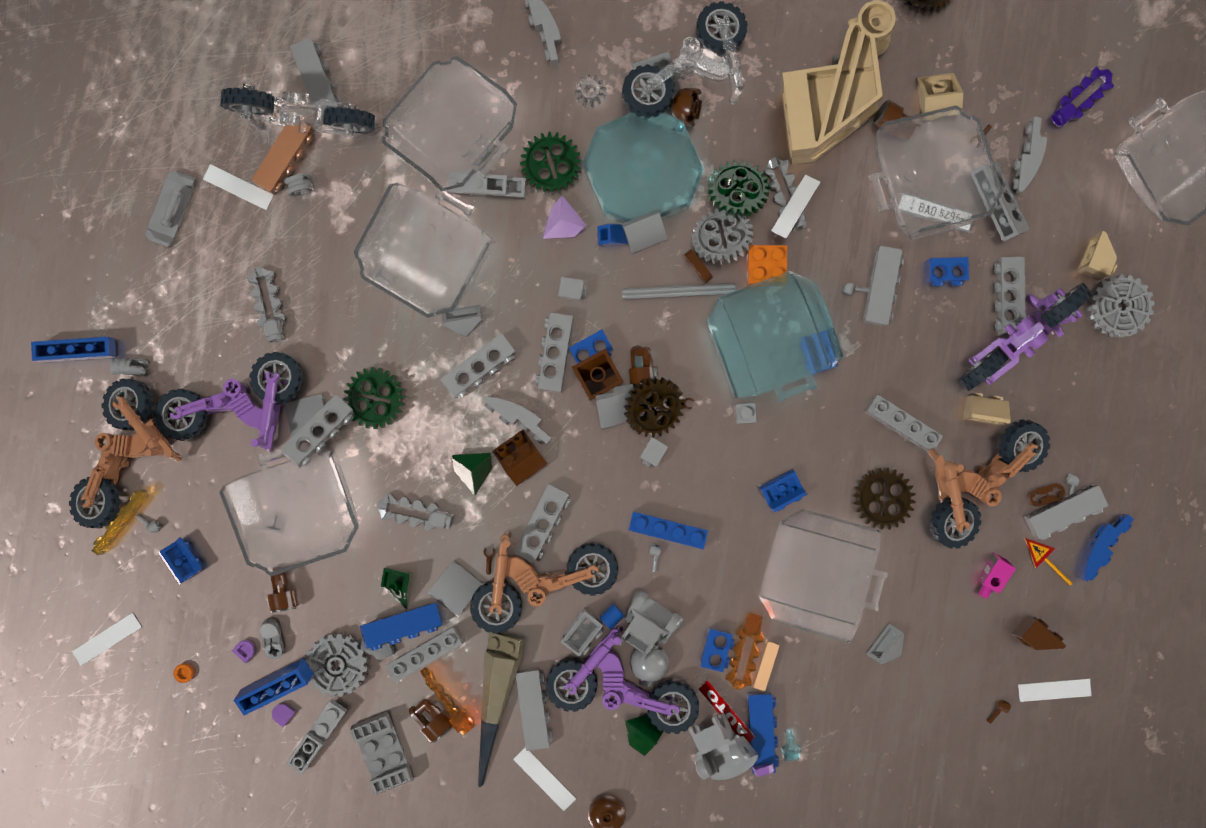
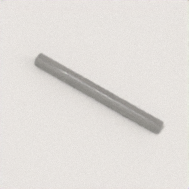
(674, 291)

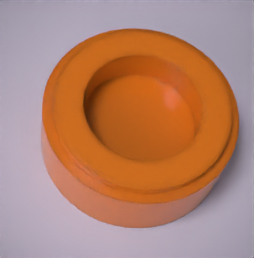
(183, 673)

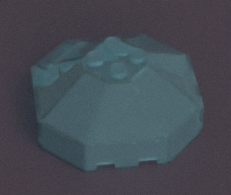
(642, 167)

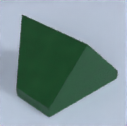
(472, 469)
(397, 584)
(642, 734)

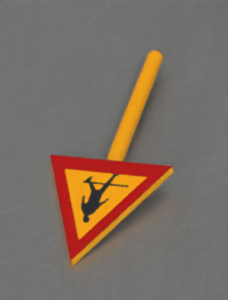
(1039, 553)

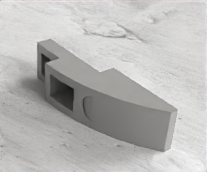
(543, 19)
(1029, 163)
(493, 185)
(512, 412)
(316, 736)

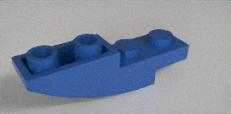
(1097, 552)

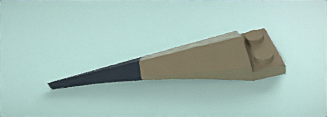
(500, 668)

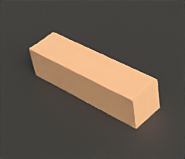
(766, 665)

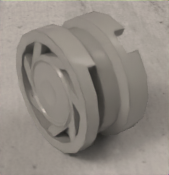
(299, 184)

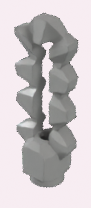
(774, 185)
(271, 326)
(436, 518)

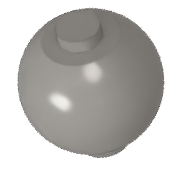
(652, 668)

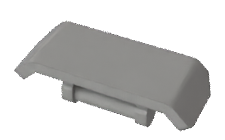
(170, 208)

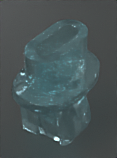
(790, 750)

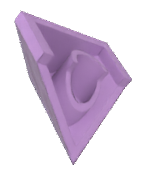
(563, 221)

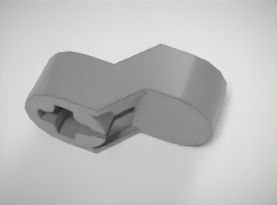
(271, 638)

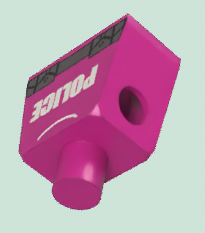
(997, 568)

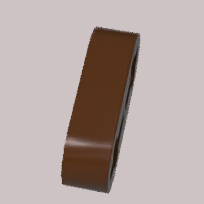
(697, 265)
(1047, 498)

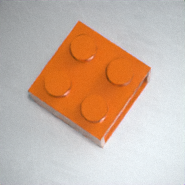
(765, 262)

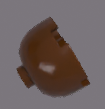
(686, 105)
(604, 806)

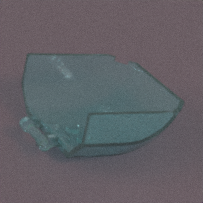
(774, 336)

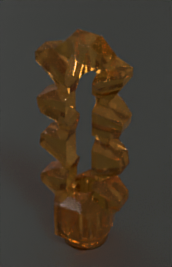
(751, 628)
(460, 718)

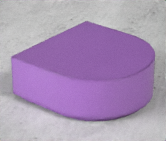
(245, 650)
(282, 714)
(763, 769)

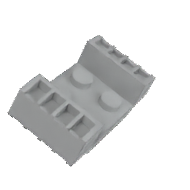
(382, 752)

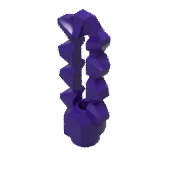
(1068, 111)

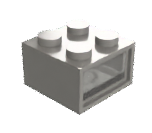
(582, 632)

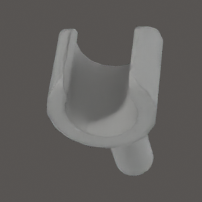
(850, 287)
(1073, 480)
(151, 527)
(655, 550)

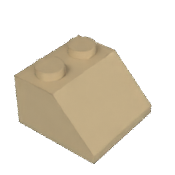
(939, 92)
(1099, 257)
(986, 409)

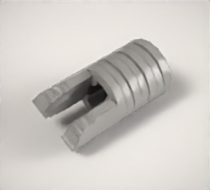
(128, 366)

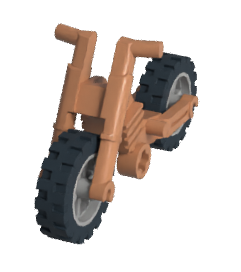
(114, 455)
(952, 479)
(543, 583)

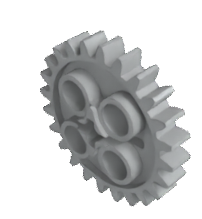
(704, 239)

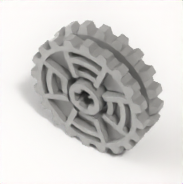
(1135, 302)
(351, 666)

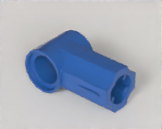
(611, 616)

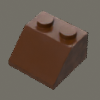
(597, 374)

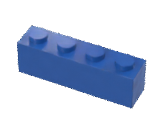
(73, 349)
(668, 530)
(400, 625)
(273, 686)
(762, 726)

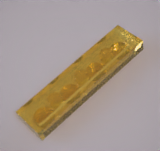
(125, 514)

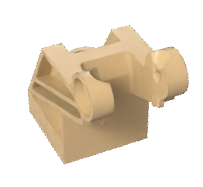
(836, 100)

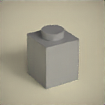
(572, 289)
(745, 413)
(653, 452)

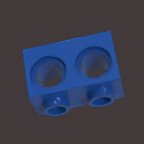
(947, 266)
(588, 345)
(711, 649)

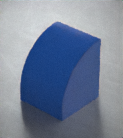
(611, 235)

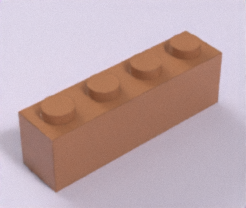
(282, 157)

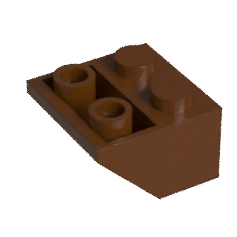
(519, 457)
(1035, 635)

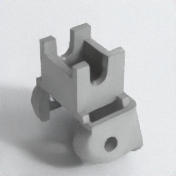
(649, 623)
(725, 752)

